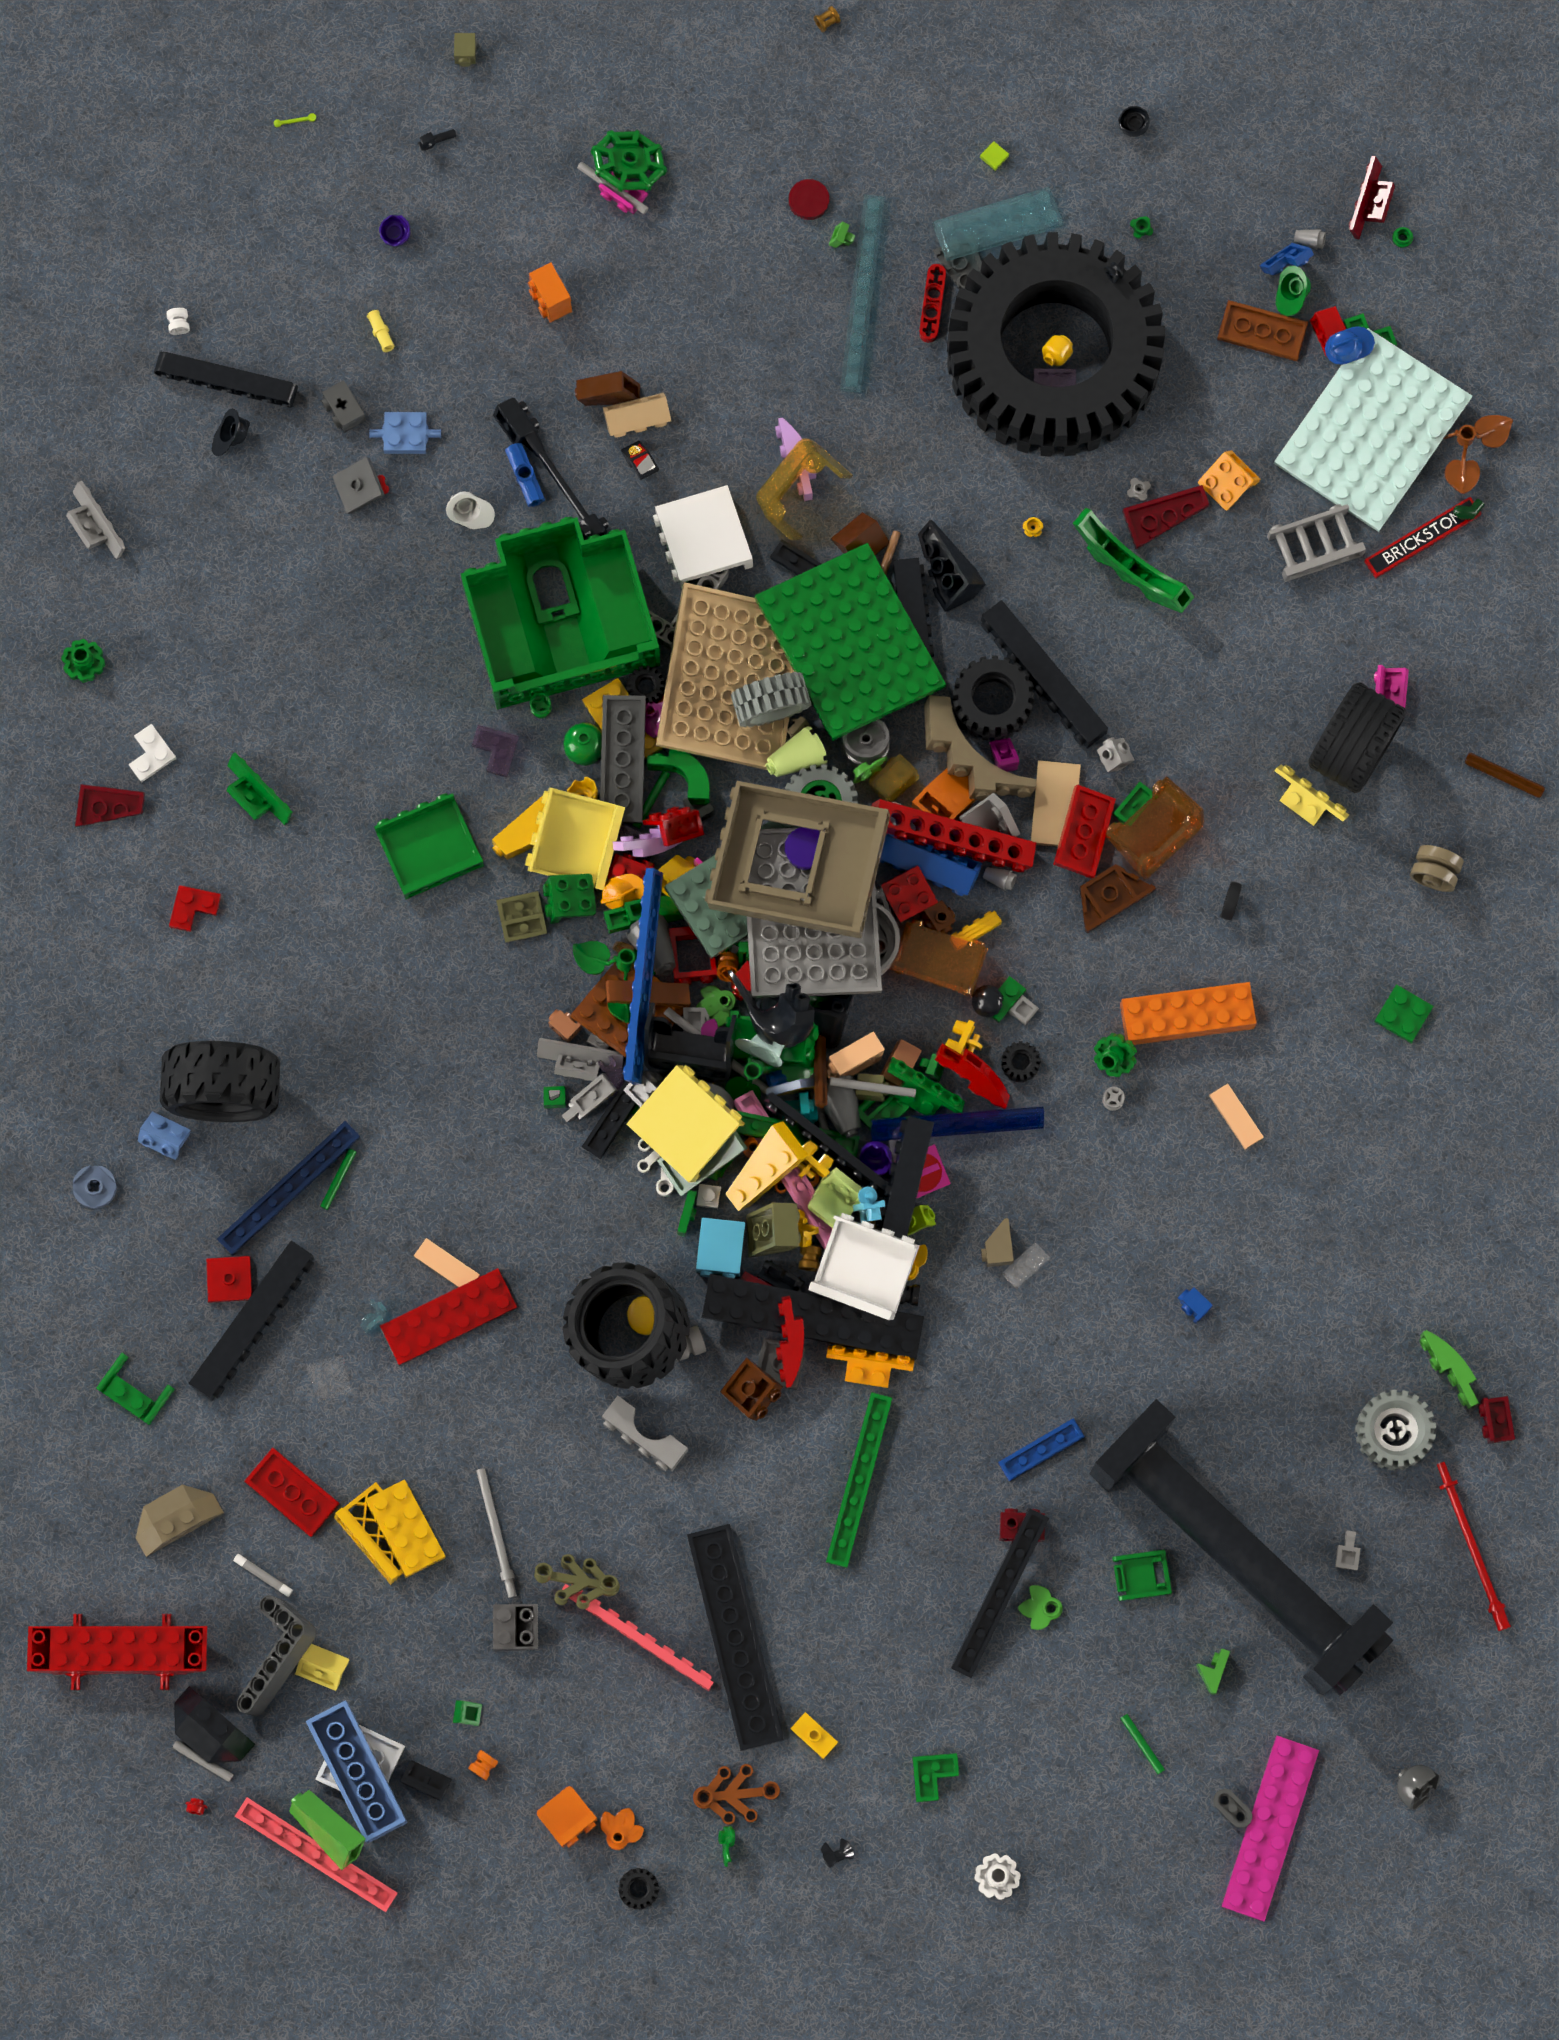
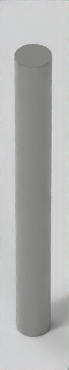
(591, 173)
(874, 1087)

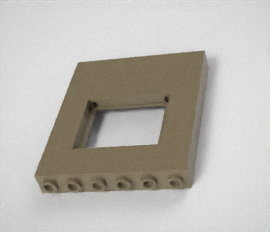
(841, 868)

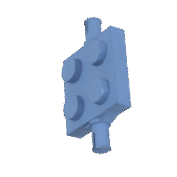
(405, 433)

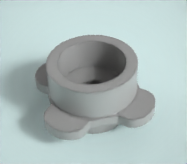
(1133, 492)

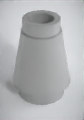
(1310, 238)
(1000, 877)

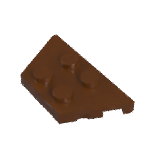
(1110, 895)

